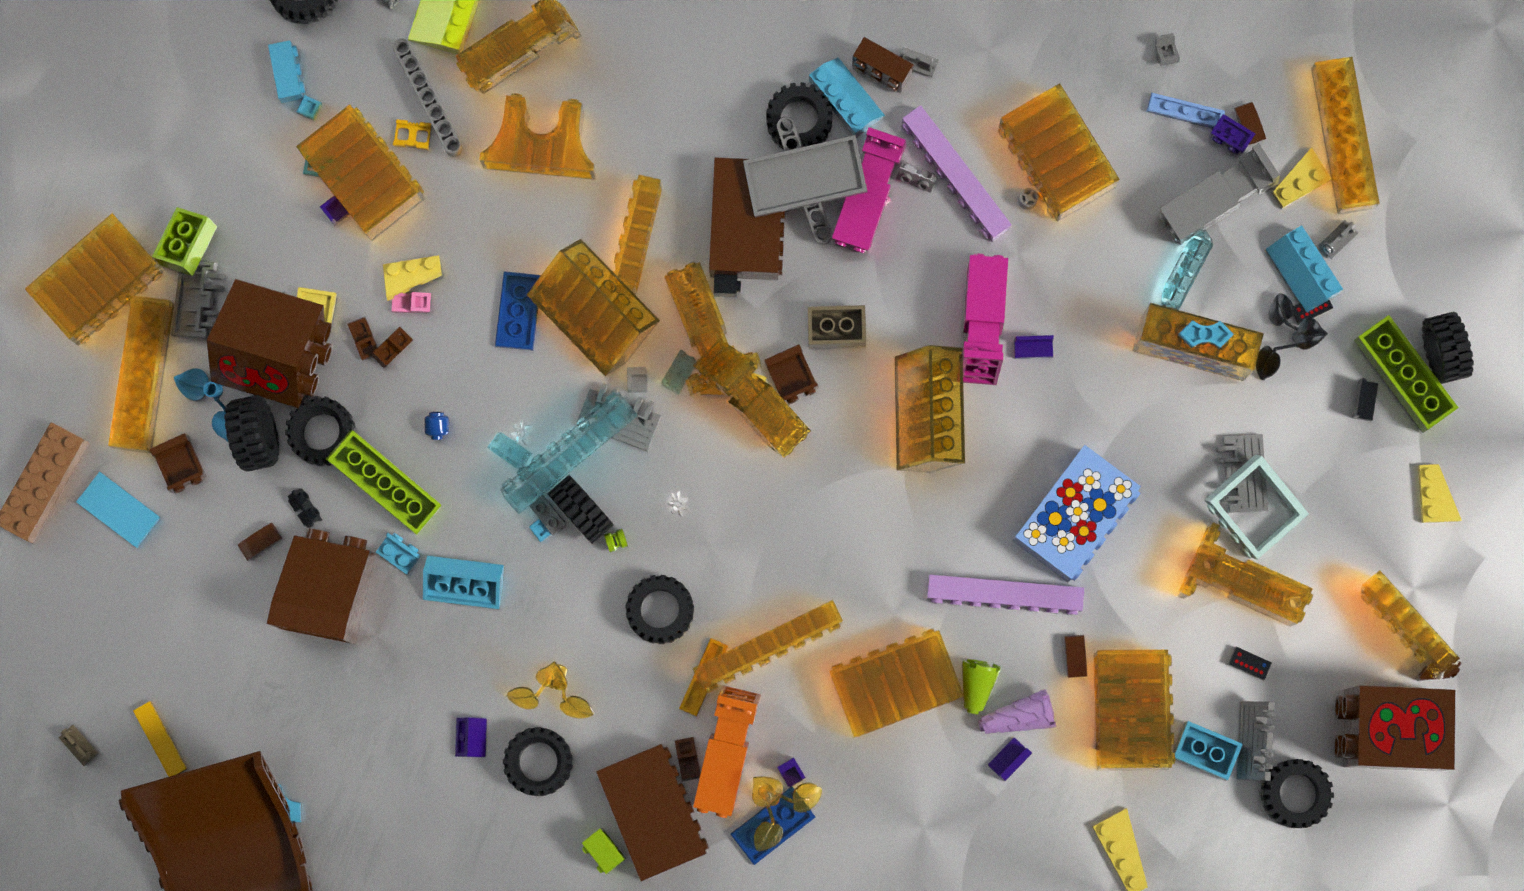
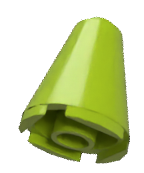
(978, 683)

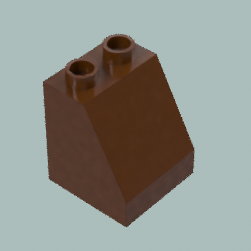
(322, 587)

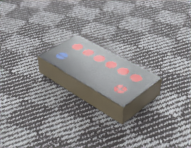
(1300, 313)
(1249, 663)

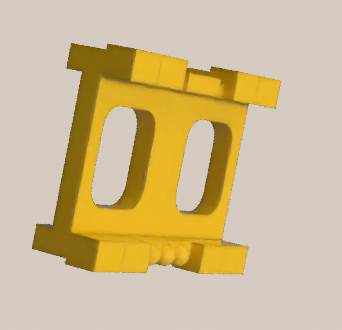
(413, 129)

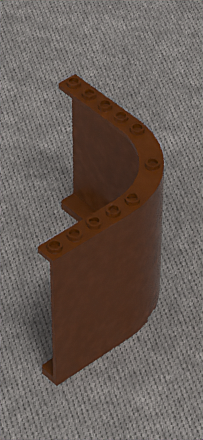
(219, 829)

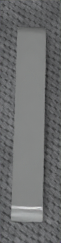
(424, 89)
(823, 222)

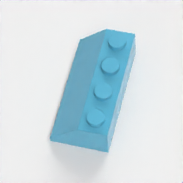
(846, 96)
(1304, 269)
(462, 582)

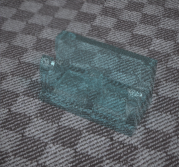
(679, 372)
(509, 450)

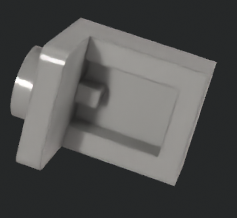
(1166, 49)

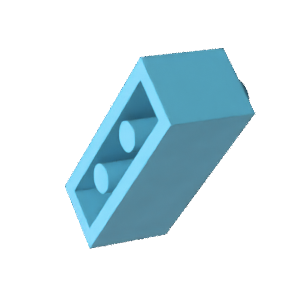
(286, 71)

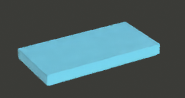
(118, 509)

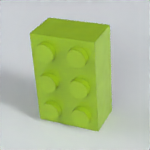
(184, 241)

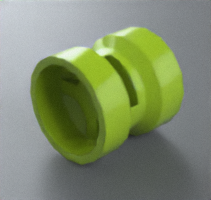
(620, 539)

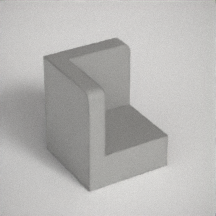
(637, 379)

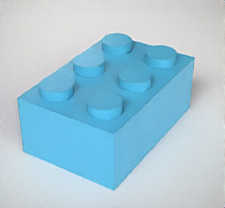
(1206, 750)

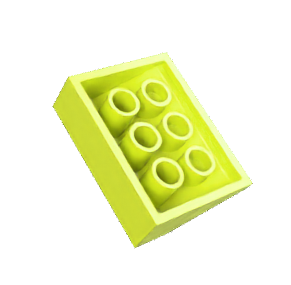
(443, 24)

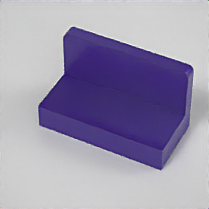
(1033, 347)
(470, 737)
(1009, 759)

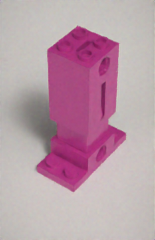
(863, 211)
(984, 318)

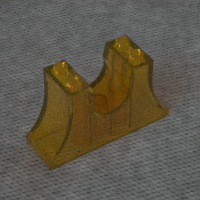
(545, 154)

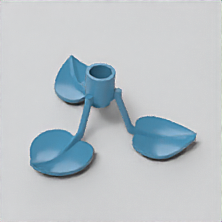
(194, 385)

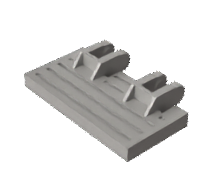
(191, 299)
(637, 432)
(1252, 490)
(1255, 740)

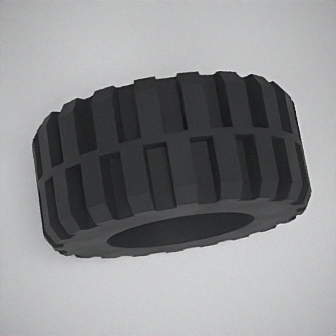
(303, 10)
(251, 433)

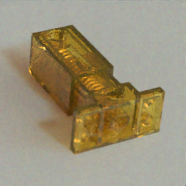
(515, 45)
(698, 316)
(752, 398)
(1245, 582)

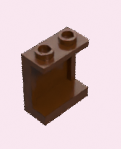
(791, 374)
(178, 463)

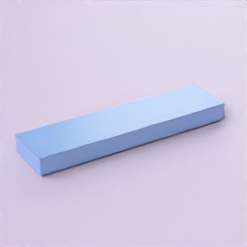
(1184, 110)

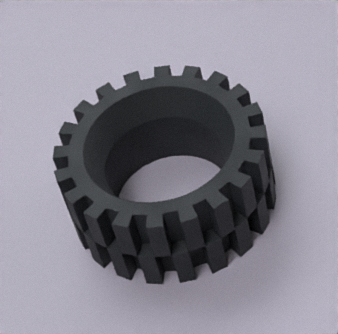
(806, 94)
(1447, 347)
(303, 415)
(580, 509)
(668, 633)
(519, 744)
(1272, 798)

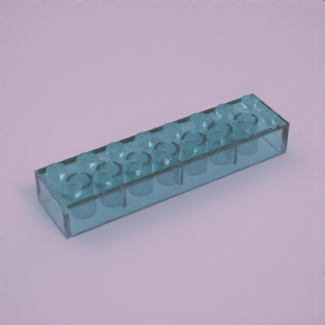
(568, 452)

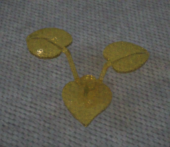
(553, 677)
(767, 793)

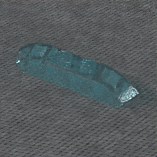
(1186, 270)

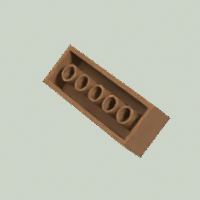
(41, 482)

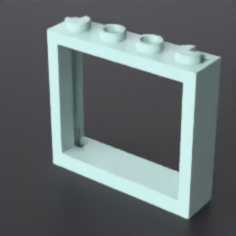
(1277, 484)

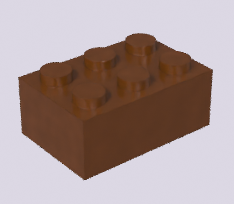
(882, 65)

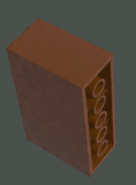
(738, 239)
(652, 812)

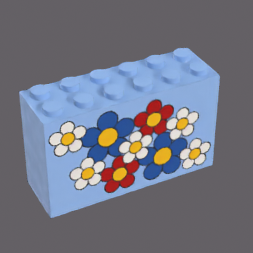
(1077, 514)

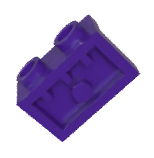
(1232, 135)

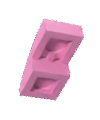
(411, 303)

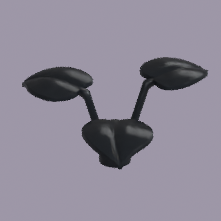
(1305, 337)

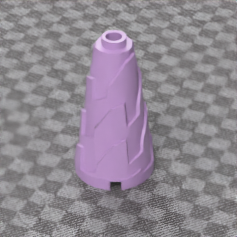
(1022, 715)

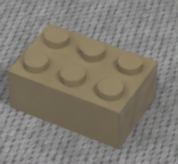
(836, 326)

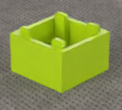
(603, 851)

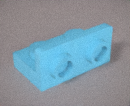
(397, 553)

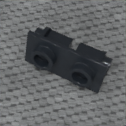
(300, 500)

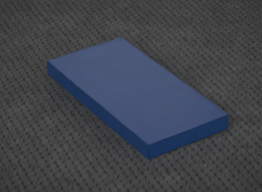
(517, 312)
(784, 816)

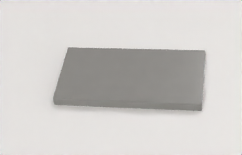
(805, 176)

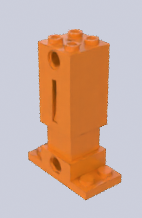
(726, 752)

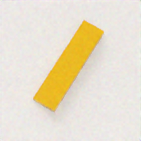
(695, 696)
(160, 739)

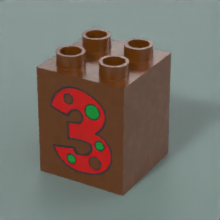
(268, 344)
(1396, 728)

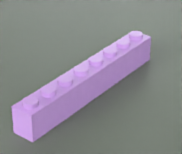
(956, 173)
(1005, 593)

